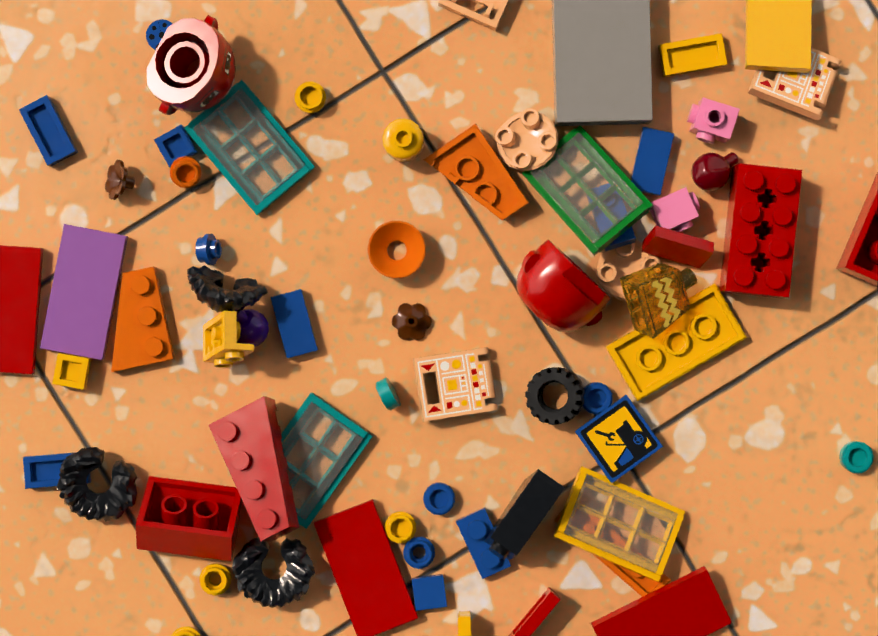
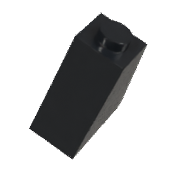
(523, 514)

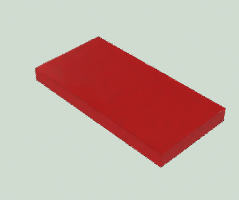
(19, 307)
(366, 569)
(677, 609)

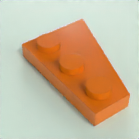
(478, 170)
(141, 322)

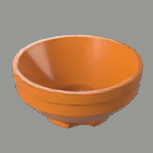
(392, 232)

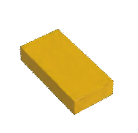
(692, 55)

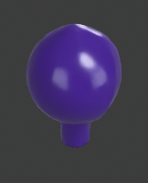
(253, 327)

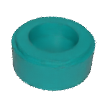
(387, 394)
(856, 457)

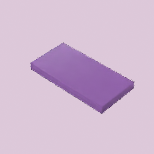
(84, 292)

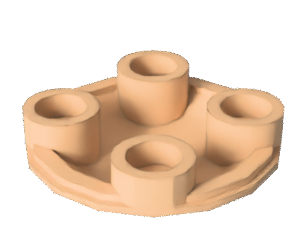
(527, 140)
(619, 263)

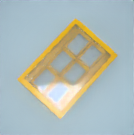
(619, 524)

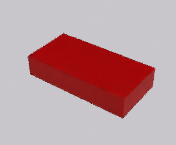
(677, 247)
(536, 614)

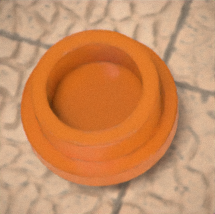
(185, 172)

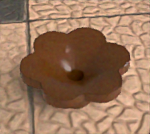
(118, 180)
(421, 323)

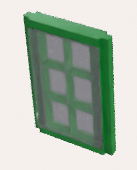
(589, 191)

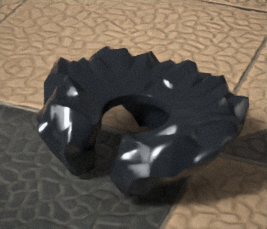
(208, 288)
(91, 504)
(267, 591)

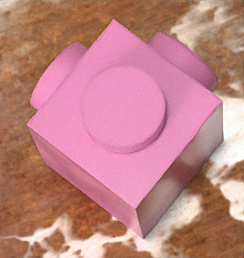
(712, 120)

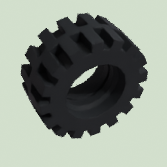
(535, 398)

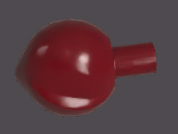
(712, 170)

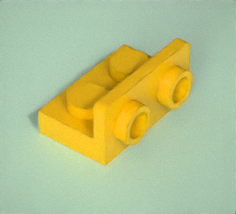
(221, 339)

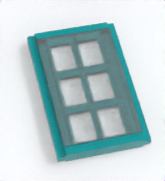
(249, 148)
(319, 452)

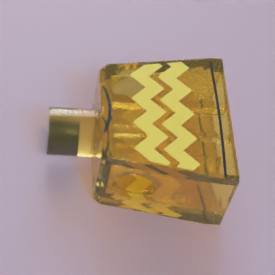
(657, 297)

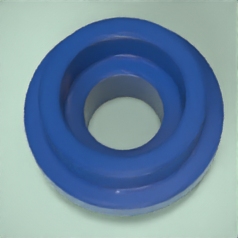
(208, 249)
(414, 561)

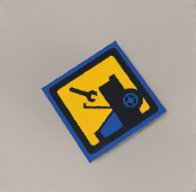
(618, 438)

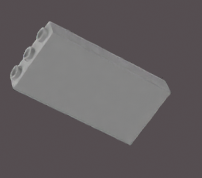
(602, 62)

